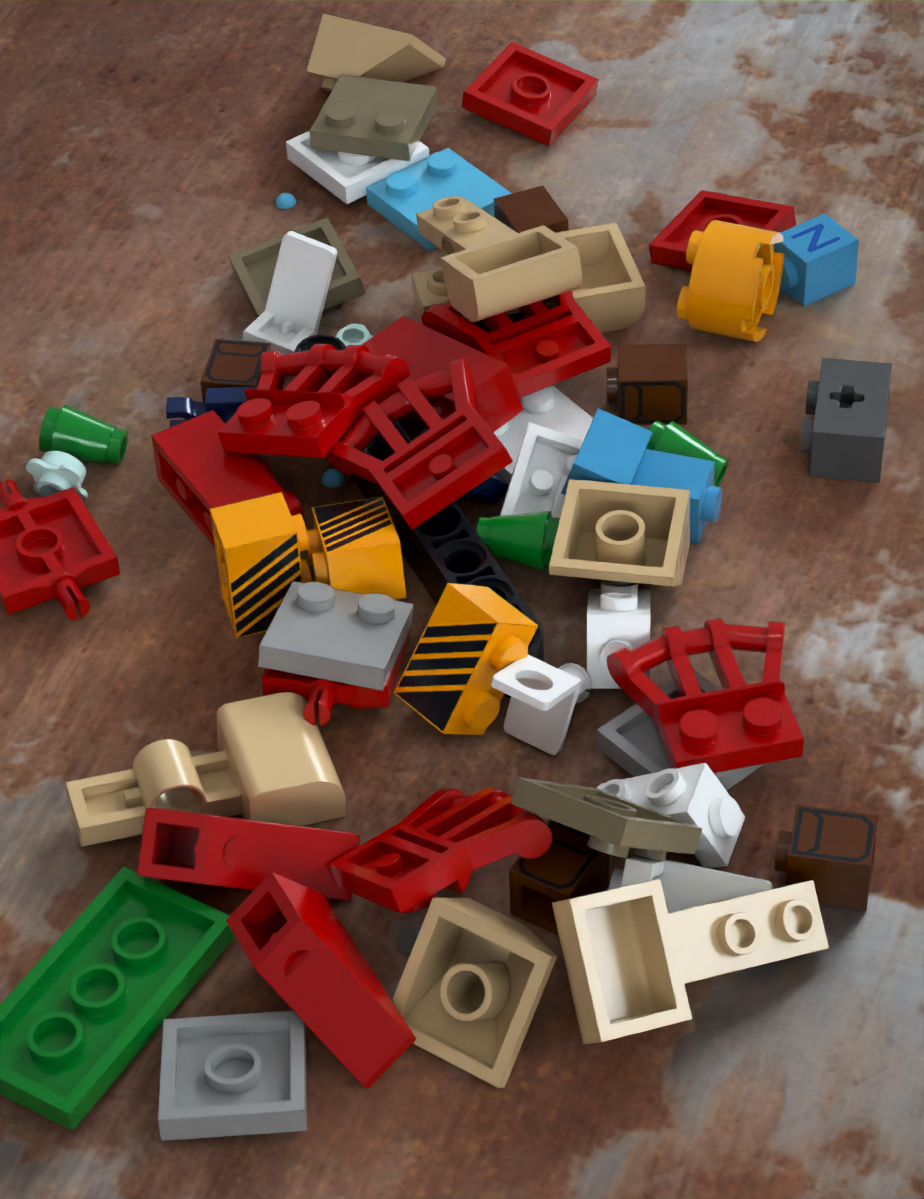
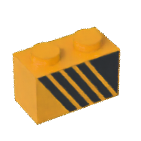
(357, 548)
(258, 559)
(459, 652)

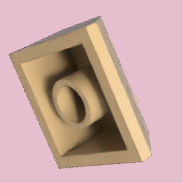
(622, 533)

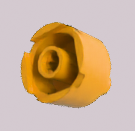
(731, 280)

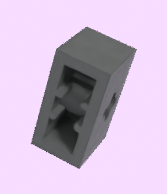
(848, 419)

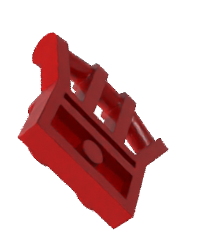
(538, 349)
(316, 404)
(436, 465)
(718, 727)
(440, 848)

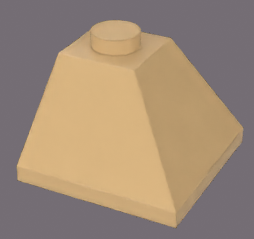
(368, 52)
(473, 986)

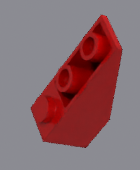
(240, 851)
(321, 975)

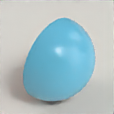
(285, 201)

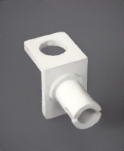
(541, 700)

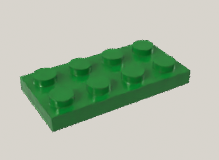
(103, 994)

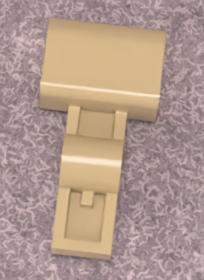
(491, 265)
(610, 288)
(266, 769)
(634, 957)

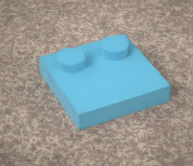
(424, 183)

